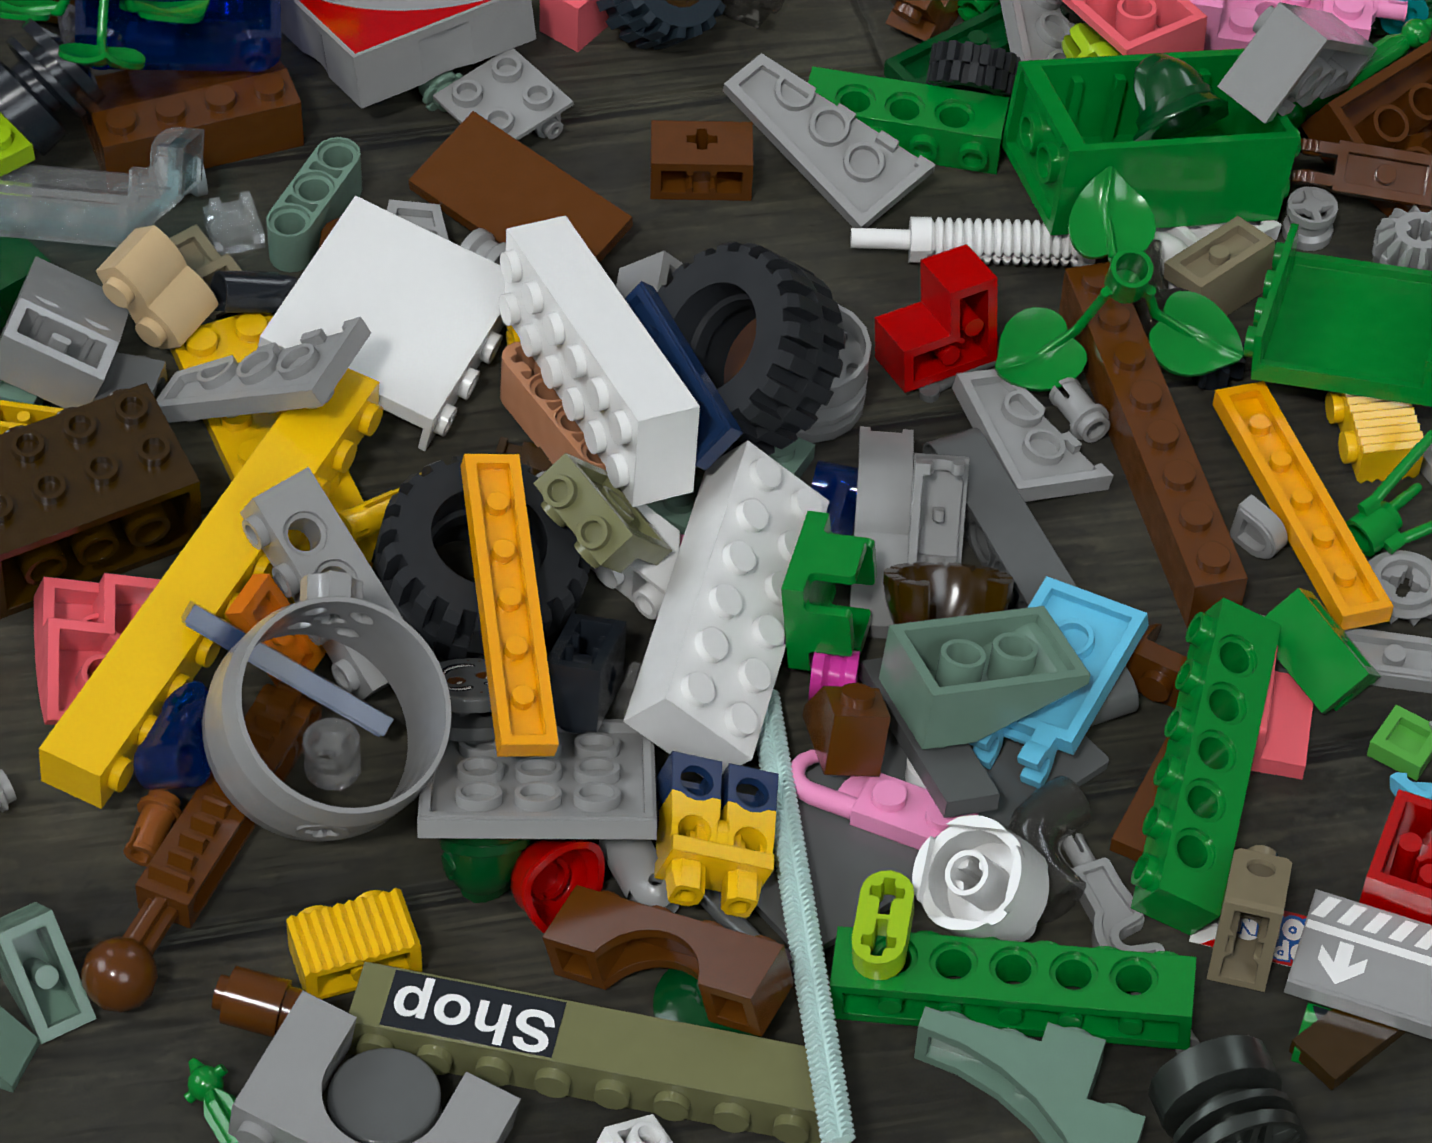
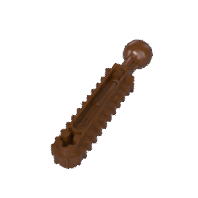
(194, 857)

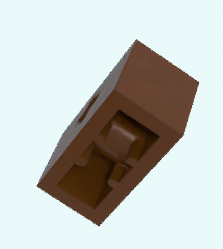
(701, 160)

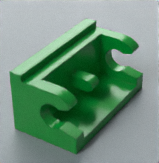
(1319, 652)

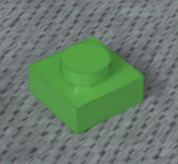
(1403, 743)

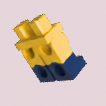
(713, 833)

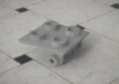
(508, 95)

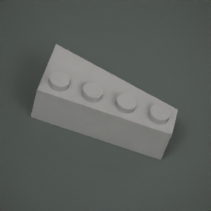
(1295, 58)

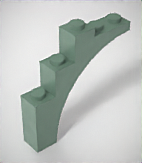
(1038, 1081)

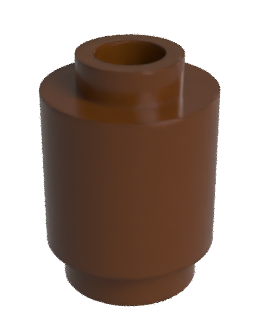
(254, 1000)

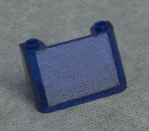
(229, 38)

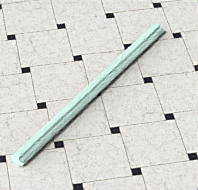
(805, 938)

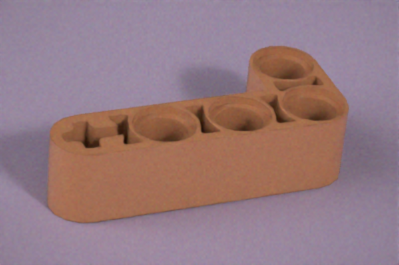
(540, 408)

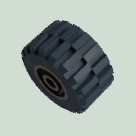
(660, 21)

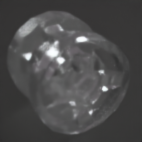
(342, 744)

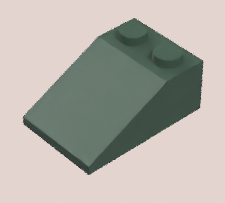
(976, 672)

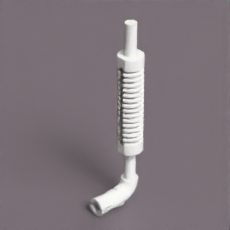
(989, 241)

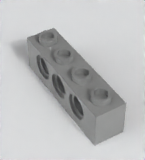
(304, 507)

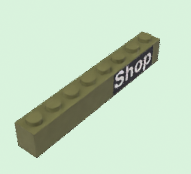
(588, 1052)

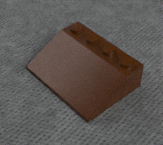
(240, 110)
(1383, 111)

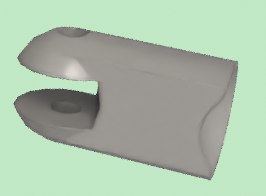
(633, 869)

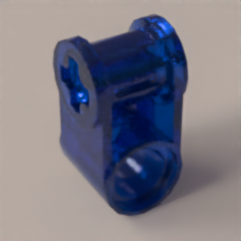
(174, 747)

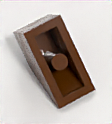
(848, 729)

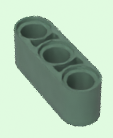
(311, 200)

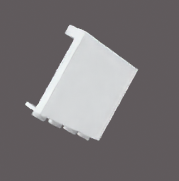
(421, 298)

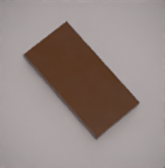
(500, 184)

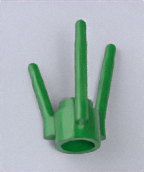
(1379, 521)

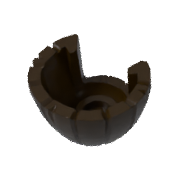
(942, 591)

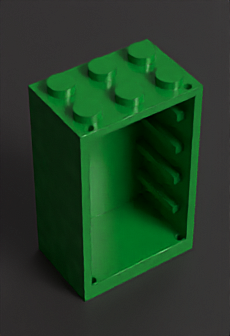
(1081, 117)

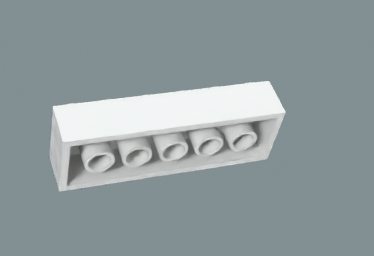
(599, 361)
(723, 612)

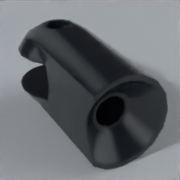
(250, 291)

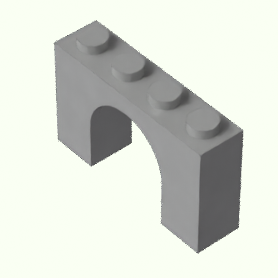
(287, 1086)

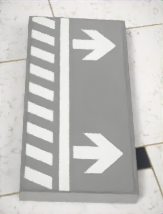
(1365, 963)

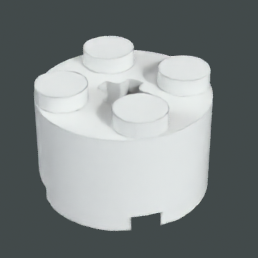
(981, 880)

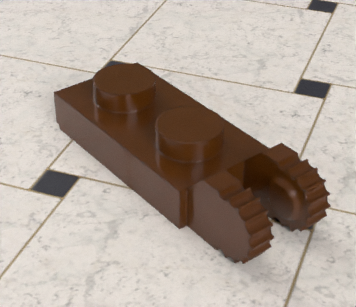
(1370, 172)

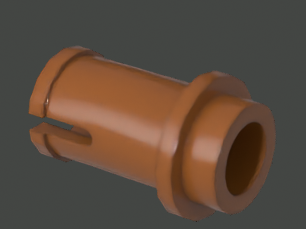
(157, 815)

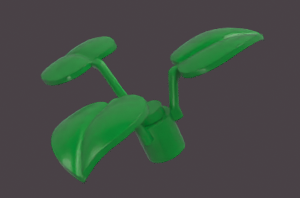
(100, 55)
(1116, 223)

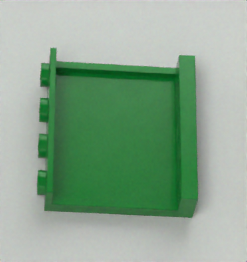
(1343, 326)

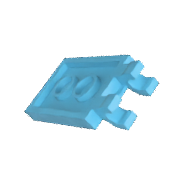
(1104, 640)

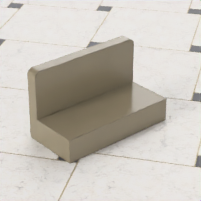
(1224, 265)

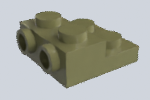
(599, 515)

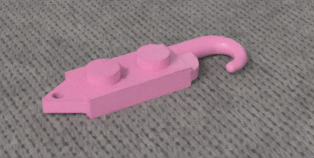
(875, 804)

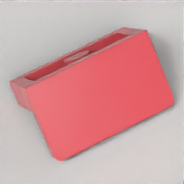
(1283, 728)

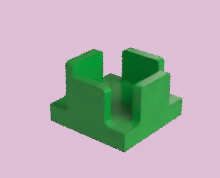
(809, 591)

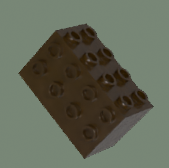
(92, 495)

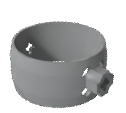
(332, 609)

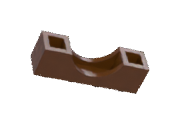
(609, 937)

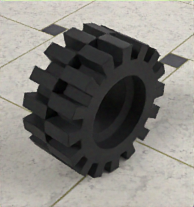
(972, 67)

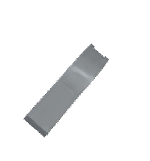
(883, 513)

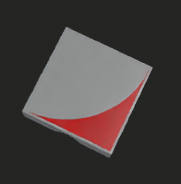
(399, 44)

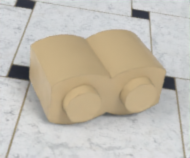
(157, 288)

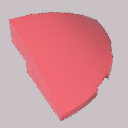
(77, 629)

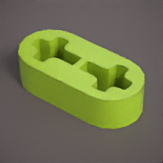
(894, 926)

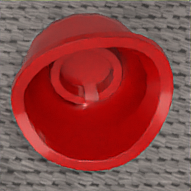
(550, 872)

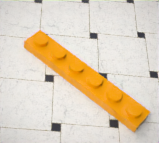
(1303, 505)
(509, 606)

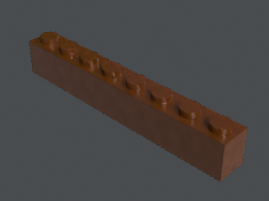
(1154, 448)

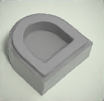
(1258, 529)

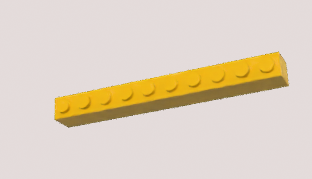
(100, 731)

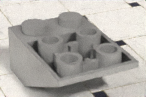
(60, 336)

